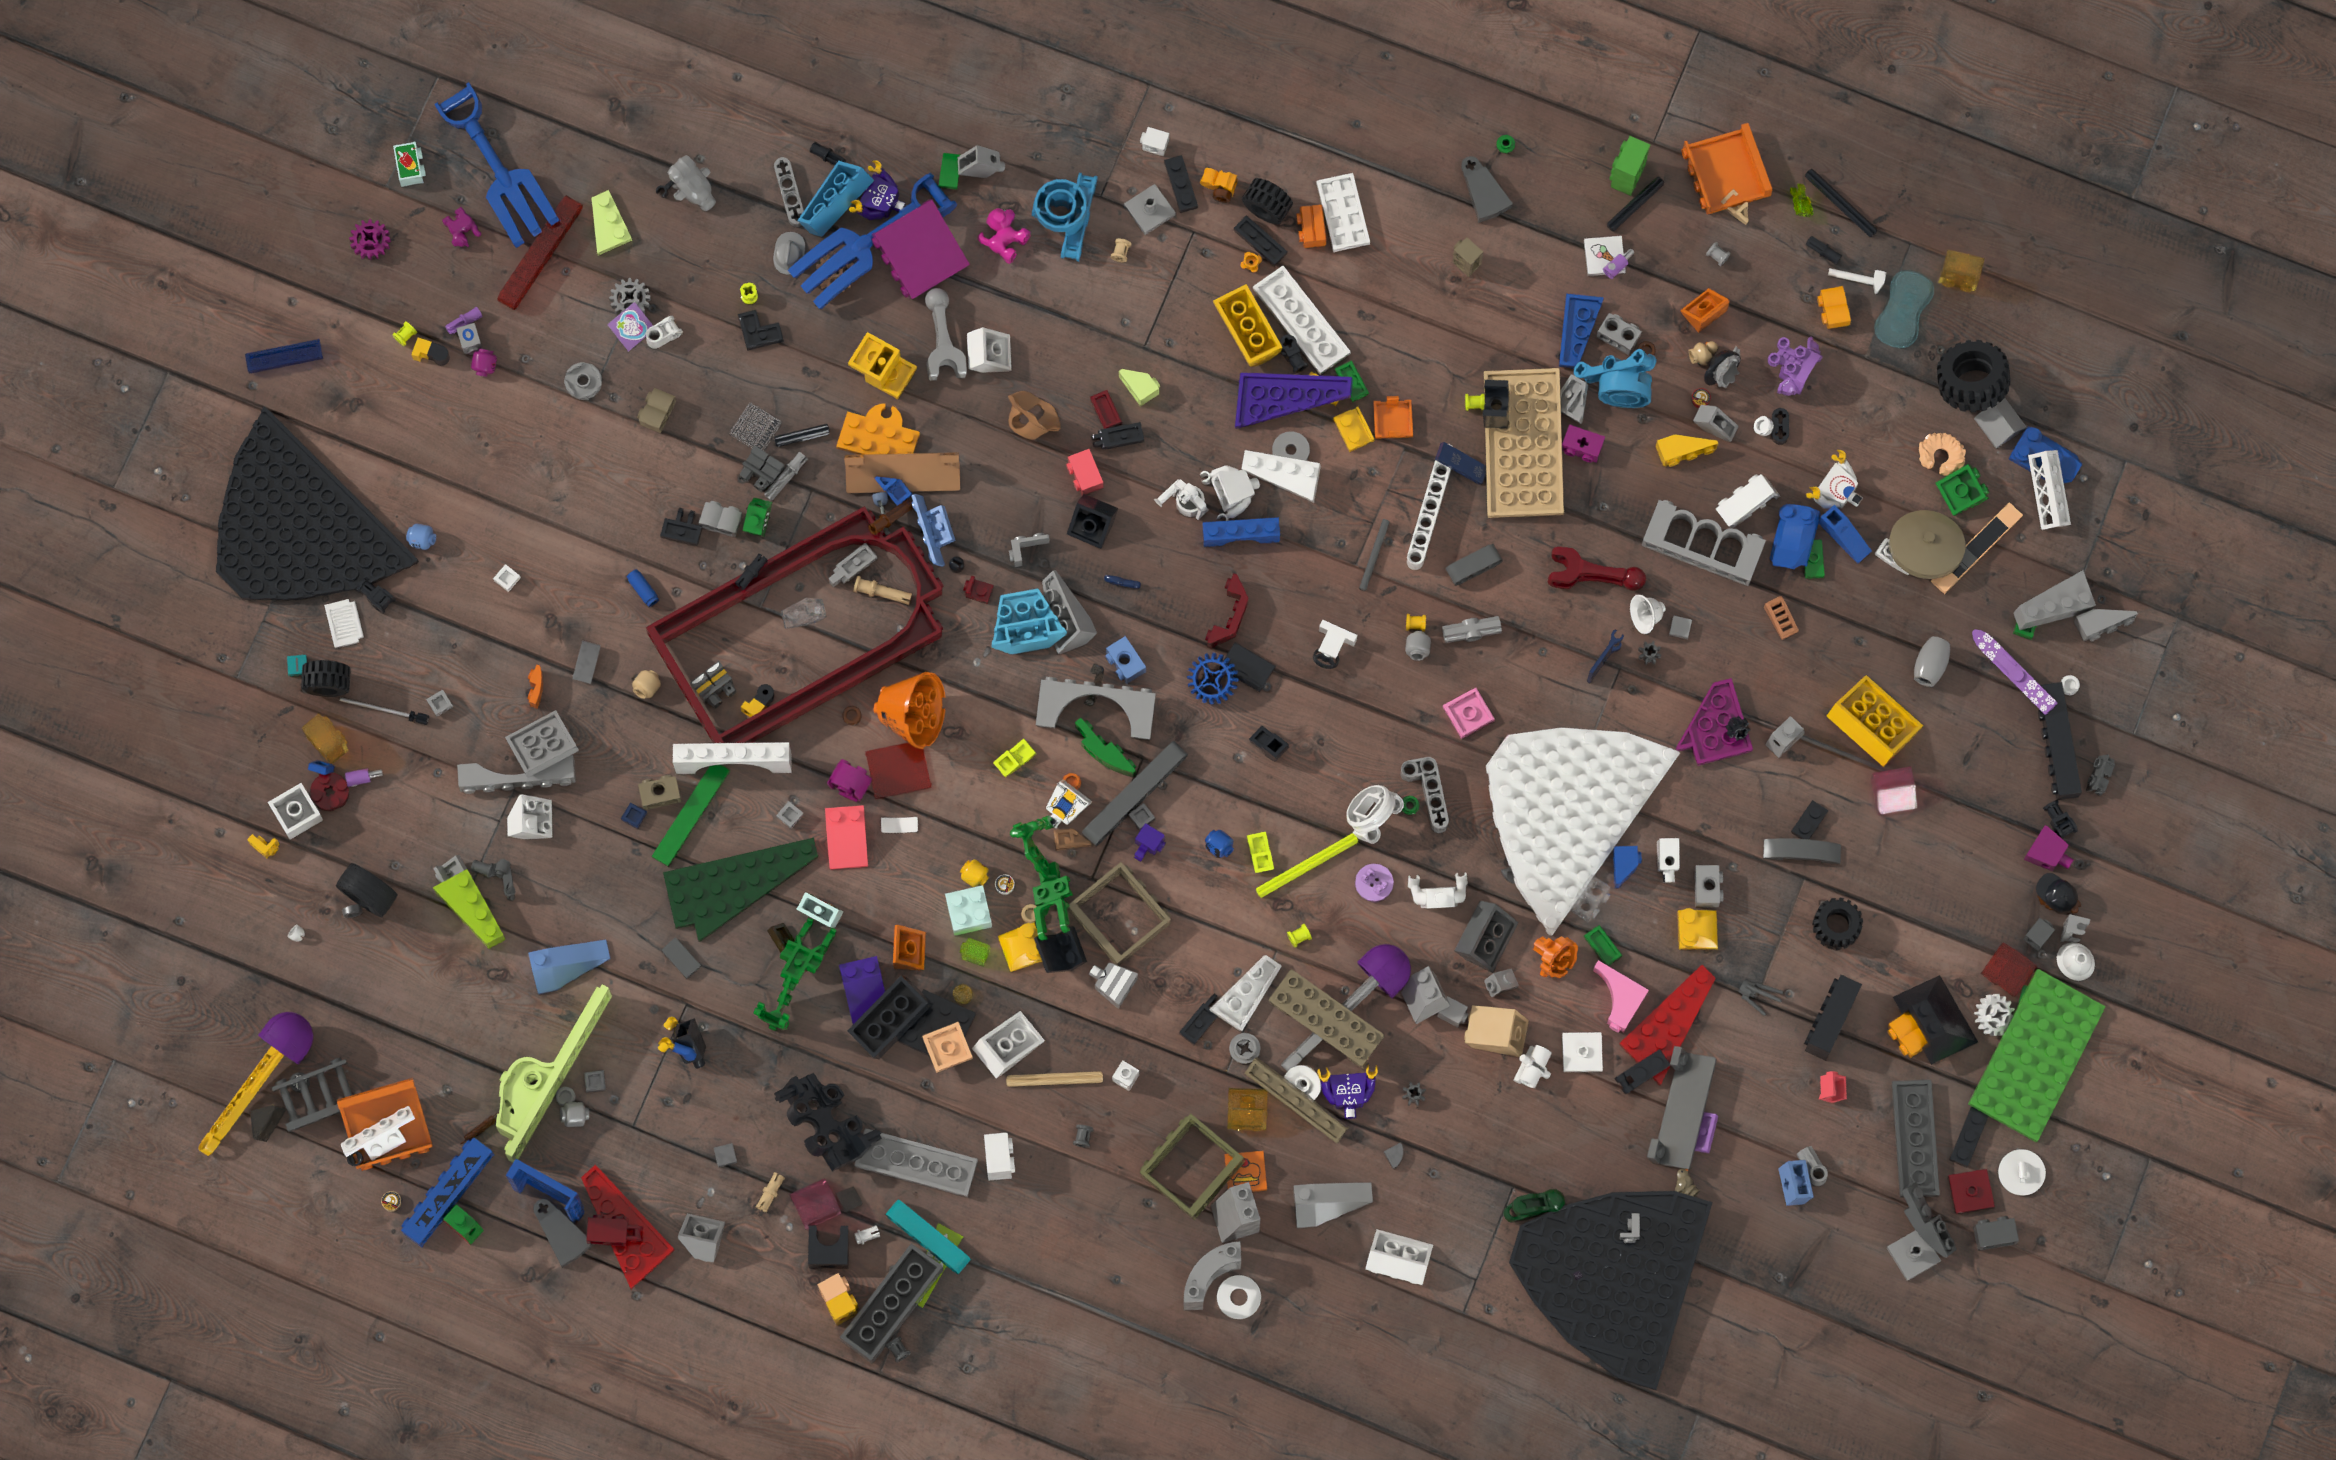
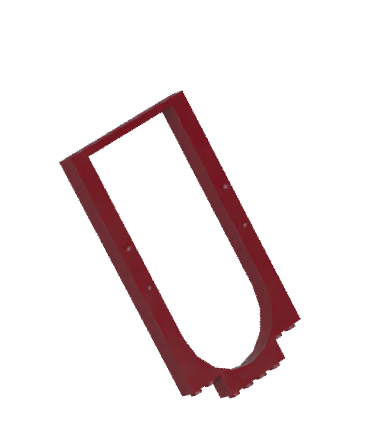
(850, 530)

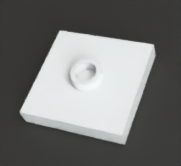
(1582, 1052)

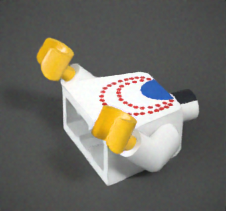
(1837, 486)

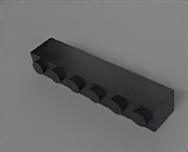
(2060, 746)

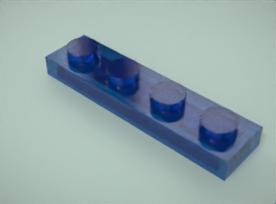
(284, 356)

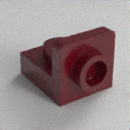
(978, 590)

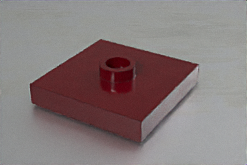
(1971, 1191)

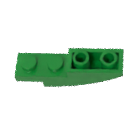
(1107, 755)

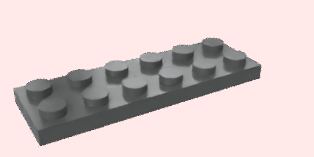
(1915, 1136)

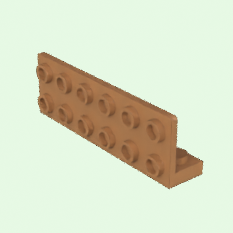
(916, 470)

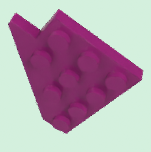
(1707, 729)

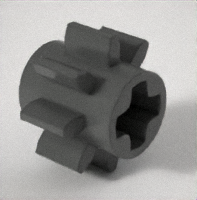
(1644, 651)
(1411, 1089)

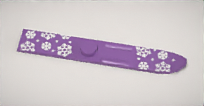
(2014, 671)

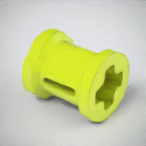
(750, 298)
(404, 333)
(1474, 402)
(1299, 935)

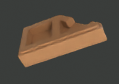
(1069, 839)

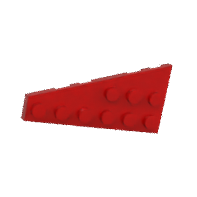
(1670, 1020)
(637, 1257)

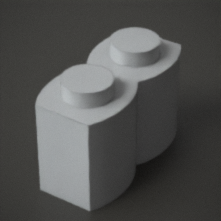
(720, 518)

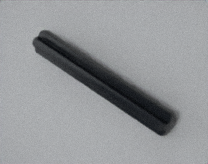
(1635, 203)

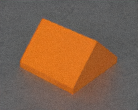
(1705, 309)
(908, 948)

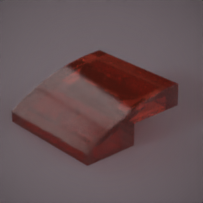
(2008, 969)

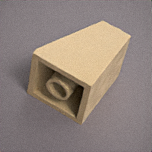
(1496, 1030)

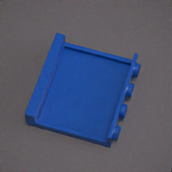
(523, 1174)

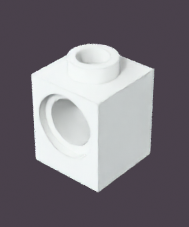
(1154, 141)
(1125, 1075)

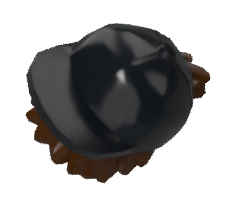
(2057, 894)

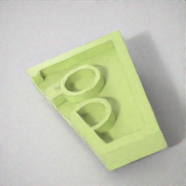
(608, 224)

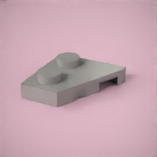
(1573, 398)

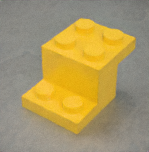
(882, 365)

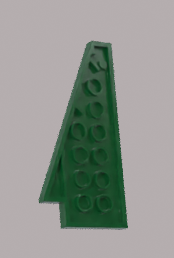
(723, 888)

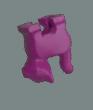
(459, 226)

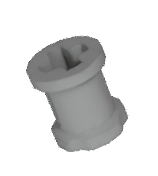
(1718, 254)

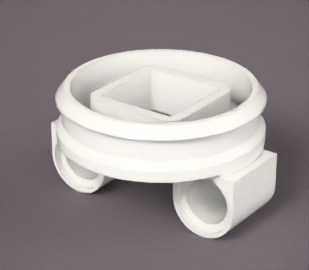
(1367, 826)

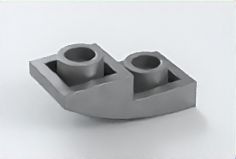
(586, 662)

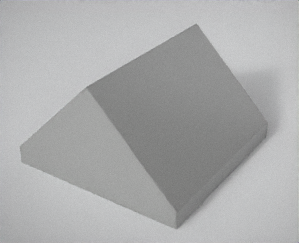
(2000, 423)

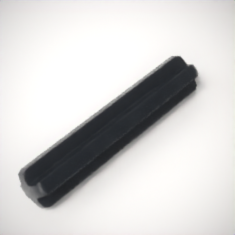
(802, 435)

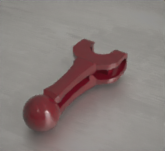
(1581, 570)

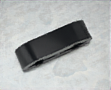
(1784, 426)

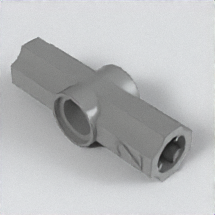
(1471, 629)

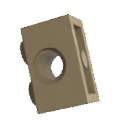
(651, 800)

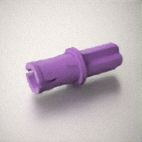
(463, 320)

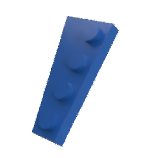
(1577, 326)

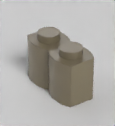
(657, 410)

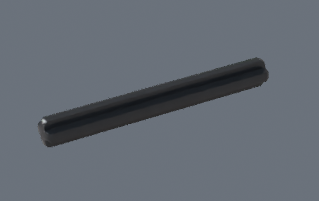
(1841, 202)

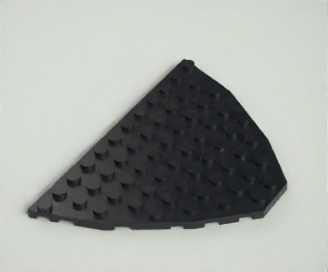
(295, 526)

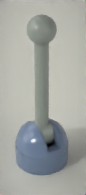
(880, 500)

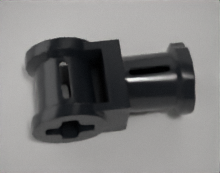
(1293, 353)
(376, 596)
(2060, 822)

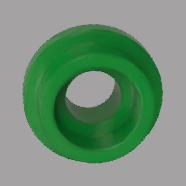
(1505, 149)
(1410, 799)

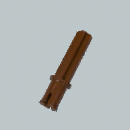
(887, 519)

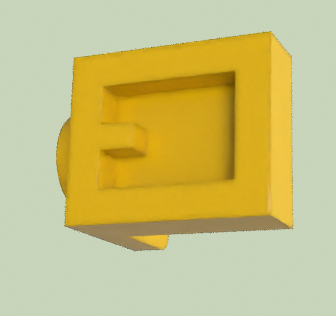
(260, 845)

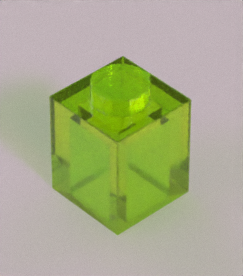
(975, 951)

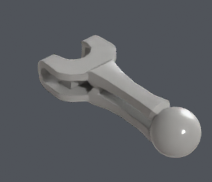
(945, 353)

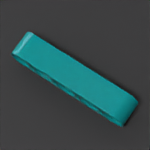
(928, 1236)

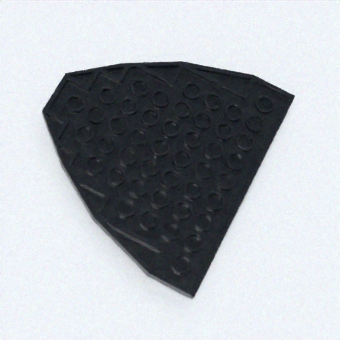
(1628, 1291)

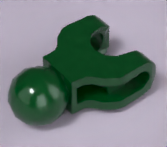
(1534, 1205)

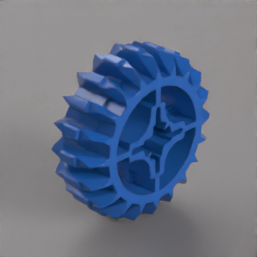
(1205, 683)

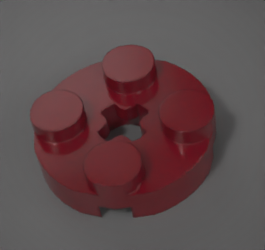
(330, 802)

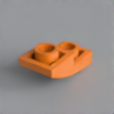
(536, 681)

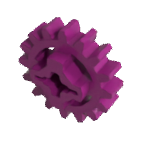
(368, 247)

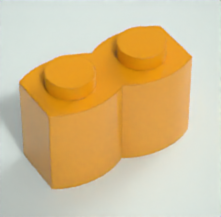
(1834, 307)
(1908, 1035)

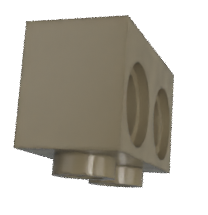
(1467, 256)

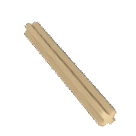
(1054, 1078)

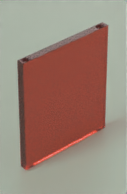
(897, 770)

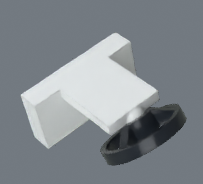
(1332, 644)

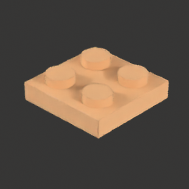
(947, 1047)

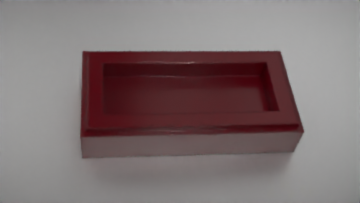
(1106, 410)

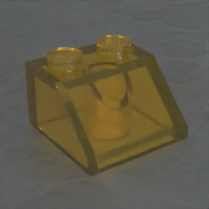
(1247, 1109)

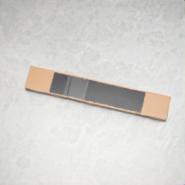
(1981, 545)

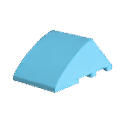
(1025, 623)

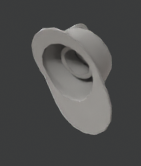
(788, 251)

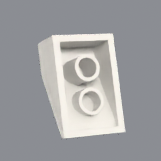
(1007, 1044)

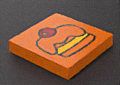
(1251, 1171)

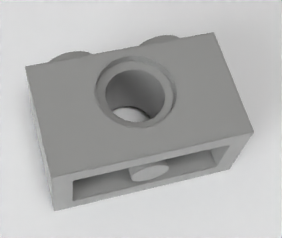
(1708, 874)

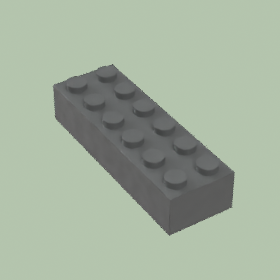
(891, 1303)

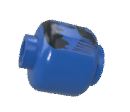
(1219, 843)

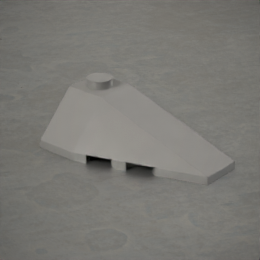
(1069, 614)
(1328, 1201)

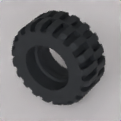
(1972, 357)

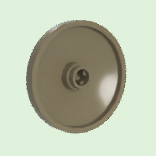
(1927, 544)

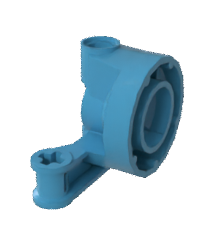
(1072, 196)
(1621, 382)

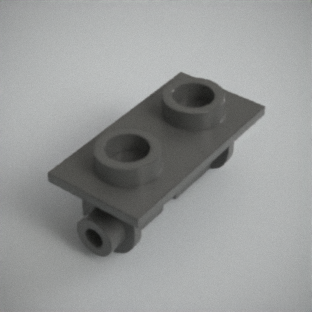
(2102, 766)

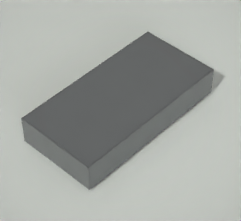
(681, 958)

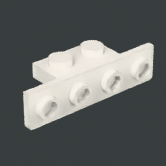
(381, 1136)

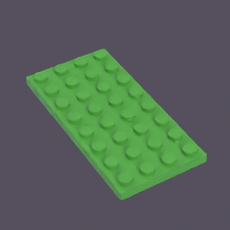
(2036, 1055)

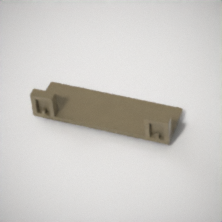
(1326, 1018)

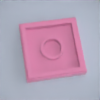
(1468, 713)

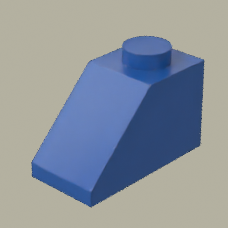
(1625, 863)

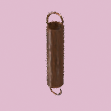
(480, 1128)

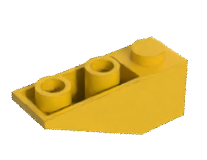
(1679, 447)

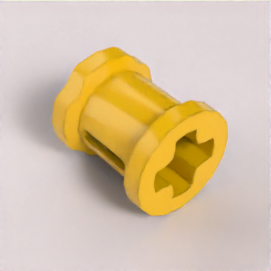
(1416, 622)

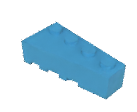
(834, 197)

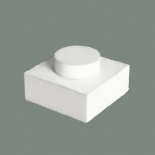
(506, 578)

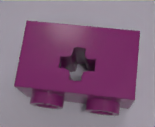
(1576, 436)

